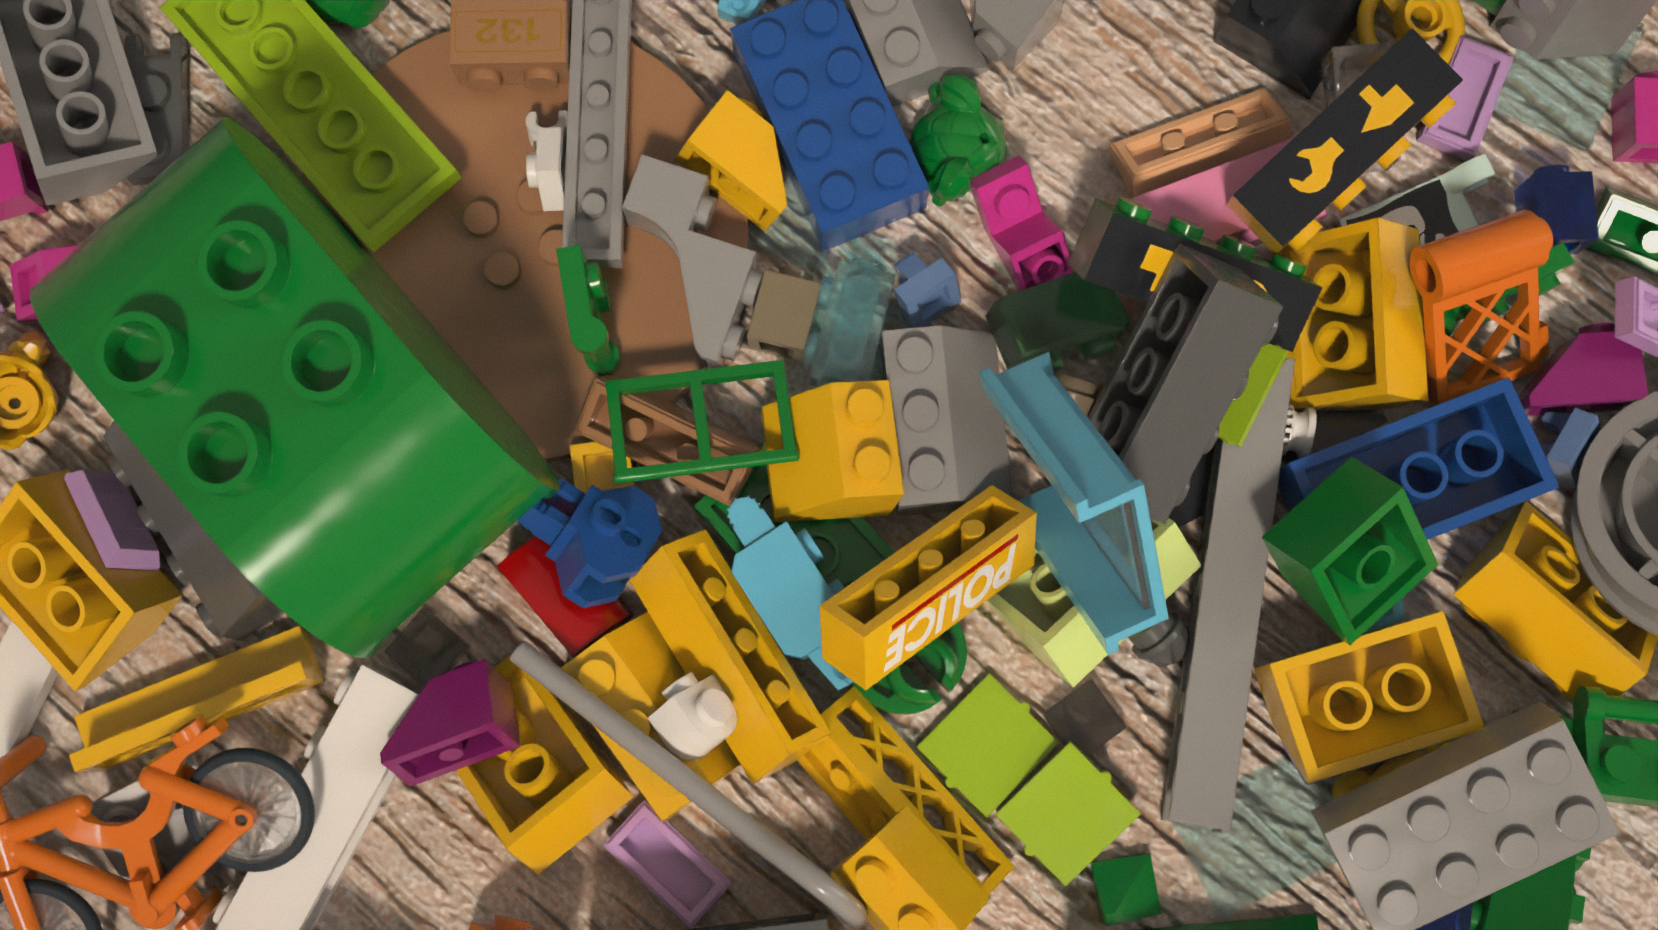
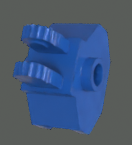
(595, 538)

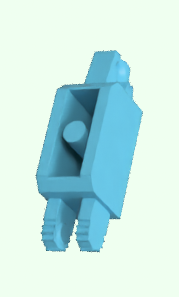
(783, 583)

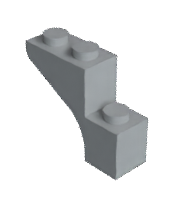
(715, 274)

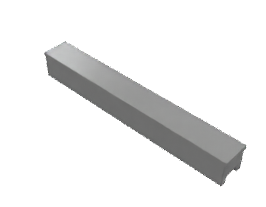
(1225, 620)

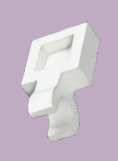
(547, 165)

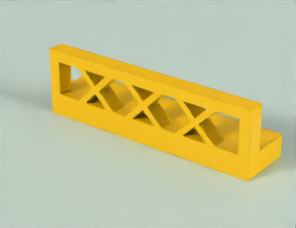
(219, 688)
(854, 779)

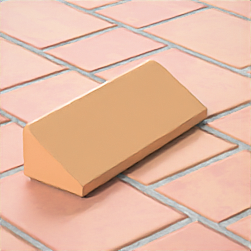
(1200, 141)

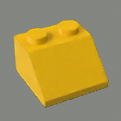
(845, 453)
(910, 879)

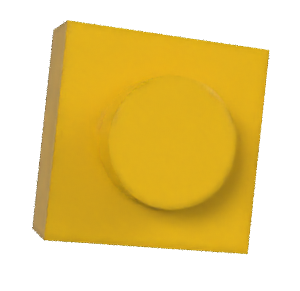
(595, 466)

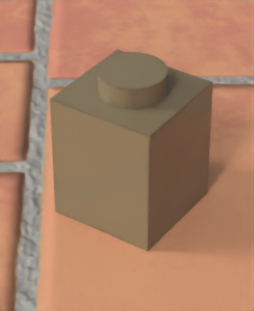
(784, 313)

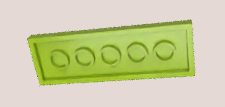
(320, 109)

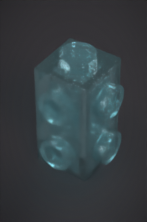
(853, 322)

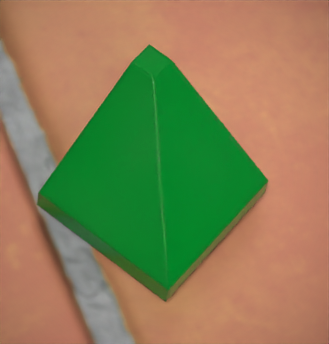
(1125, 889)

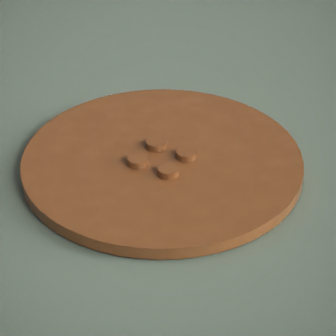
(487, 253)

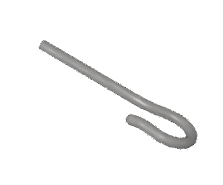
(753, 834)

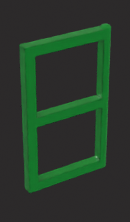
(695, 380)

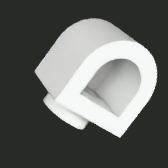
(694, 717)

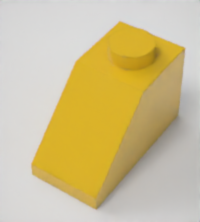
(739, 158)

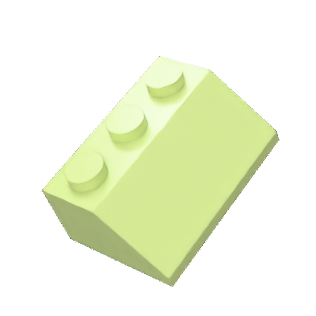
(1052, 626)

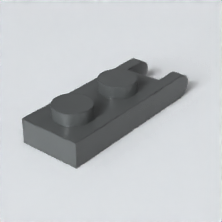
(164, 95)

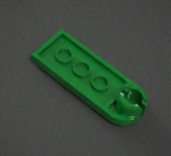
(849, 552)

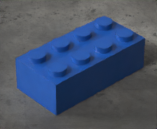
(830, 119)
(1450, 459)

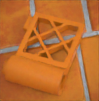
(1481, 267)

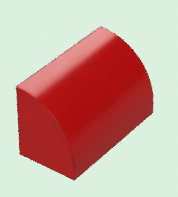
(539, 585)

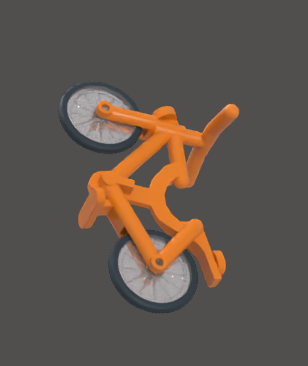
(237, 805)

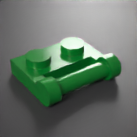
(585, 300)
(1620, 765)

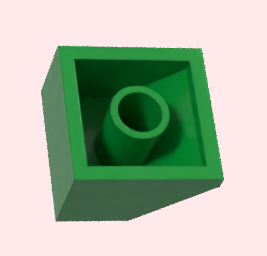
(1352, 548)

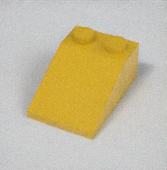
(550, 786)

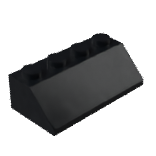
(1288, 36)

